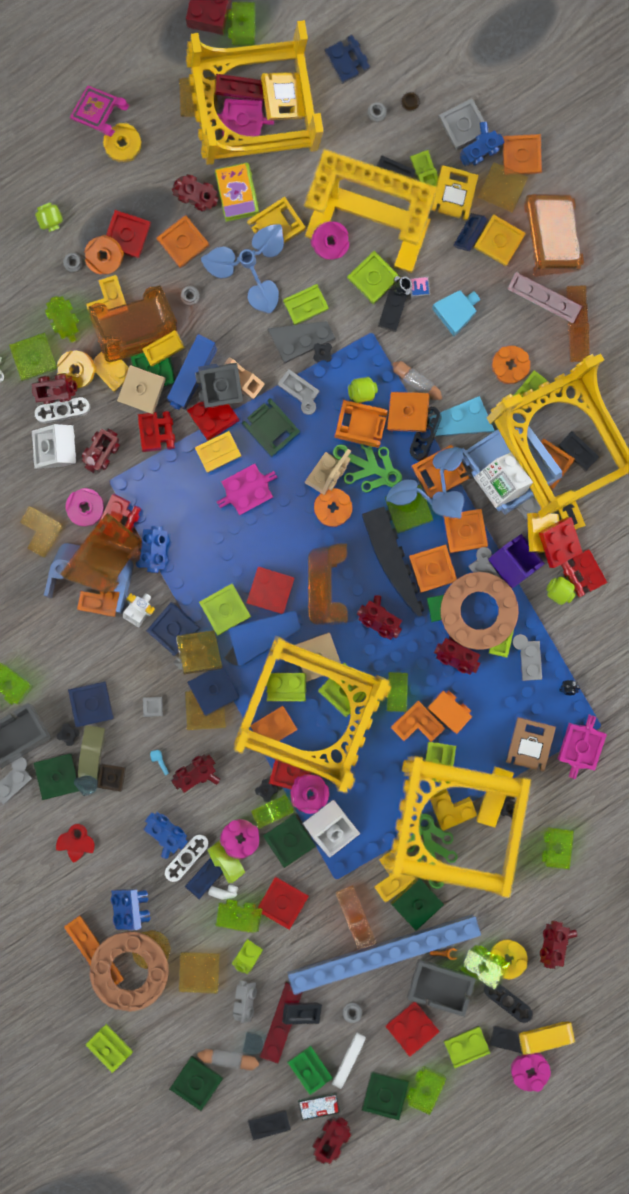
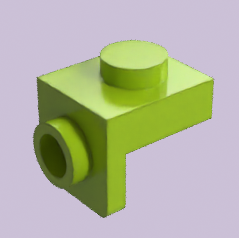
(247, 957)

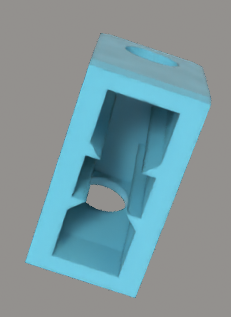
(456, 310)

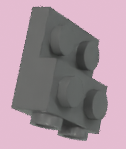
(219, 384)

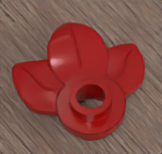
(75, 845)

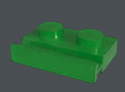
(310, 1070)

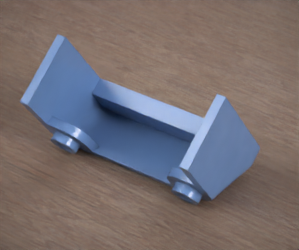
(64, 555)

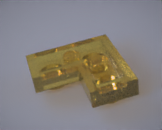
(46, 530)

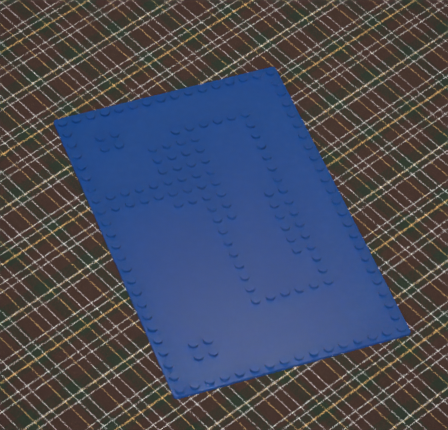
(223, 548)

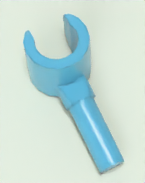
(156, 755)

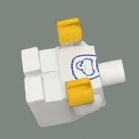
(138, 609)

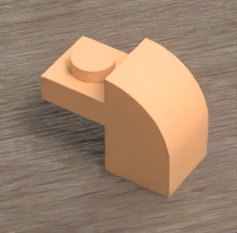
(249, 382)

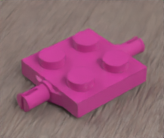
(243, 117)
(247, 489)
(582, 746)

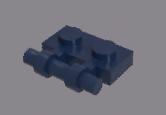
(341, 61)

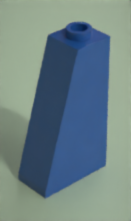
(185, 384)
(258, 636)

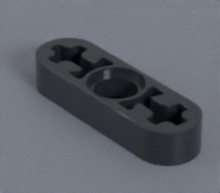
(426, 448)
(516, 1014)

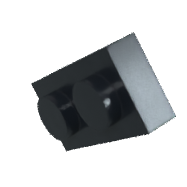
(395, 167)
(392, 311)
(576, 448)
(301, 1013)
(506, 1039)
(269, 1124)

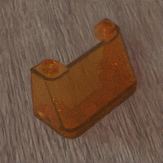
(553, 234)
(132, 326)
(103, 555)
(320, 605)

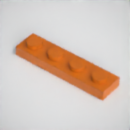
(88, 944)

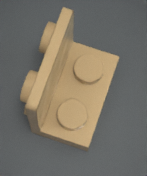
(327, 472)

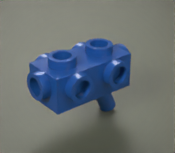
(486, 144)
(153, 549)
(167, 834)

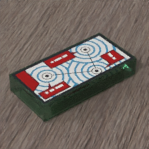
(319, 1106)

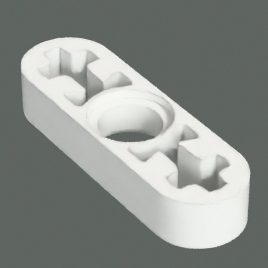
(49, 417)
(173, 865)
(348, 1060)

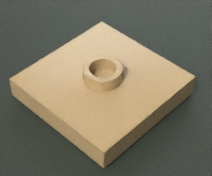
(141, 389)
(323, 646)

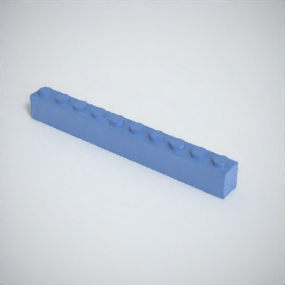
(383, 953)

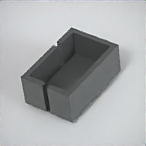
(21, 734)
(441, 986)

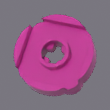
(330, 251)
(80, 497)
(299, 793)
(231, 845)
(530, 1082)

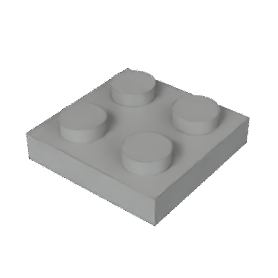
(462, 123)

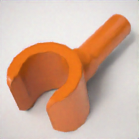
(444, 953)

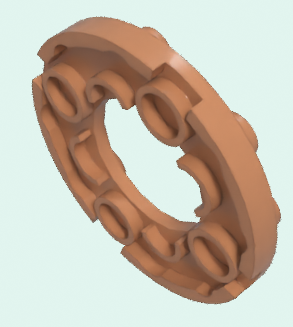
(451, 610)
(129, 999)

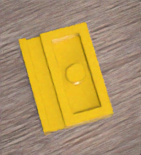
(111, 372)
(218, 452)

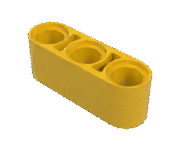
(546, 1037)

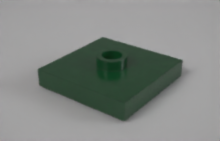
(56, 776)
(289, 841)
(417, 903)
(196, 1083)
(385, 1095)

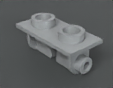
(244, 1010)

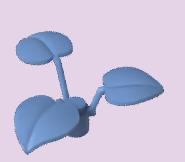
(221, 262)
(443, 503)

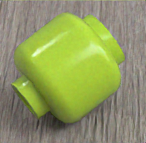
(48, 217)
(362, 389)
(560, 590)

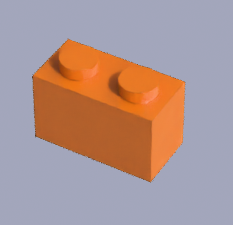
(449, 711)

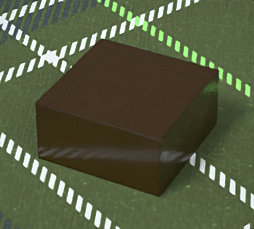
(111, 777)

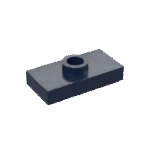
(470, 232)
(204, 879)

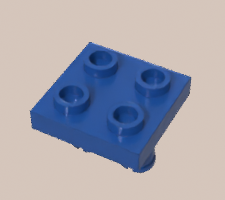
(126, 908)

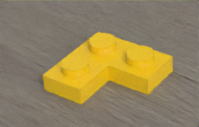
(112, 293)
(451, 814)
(392, 884)

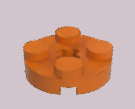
(114, 255)
(517, 373)
(339, 516)

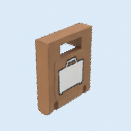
(529, 747)

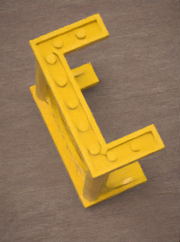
(203, 58)
(326, 196)
(584, 381)
(340, 772)
(400, 863)

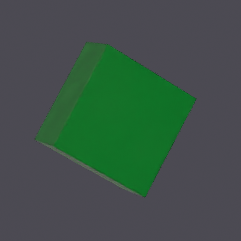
(434, 607)

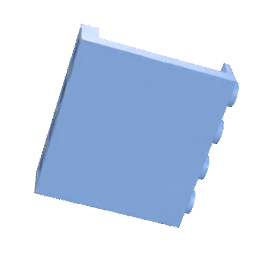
(494, 446)

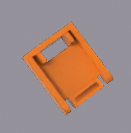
(365, 424)
(452, 478)

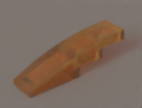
(579, 332)
(355, 917)

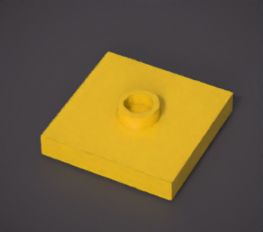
(499, 240)
(535, 525)

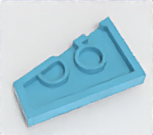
(464, 419)

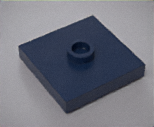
(169, 625)
(213, 690)
(90, 704)

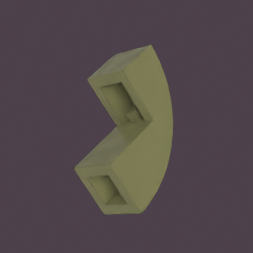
(91, 751)

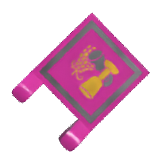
(95, 109)

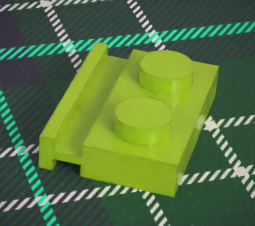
(305, 304)
(286, 687)
(440, 754)
(467, 1047)
(109, 1048)

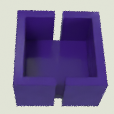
(515, 561)

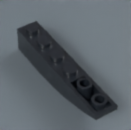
(391, 556)

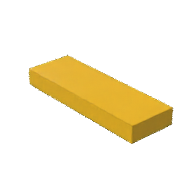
(493, 802)

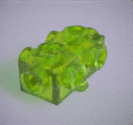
(63, 321)

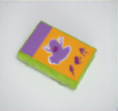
(237, 192)

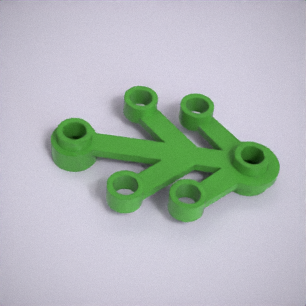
(370, 468)
(431, 846)

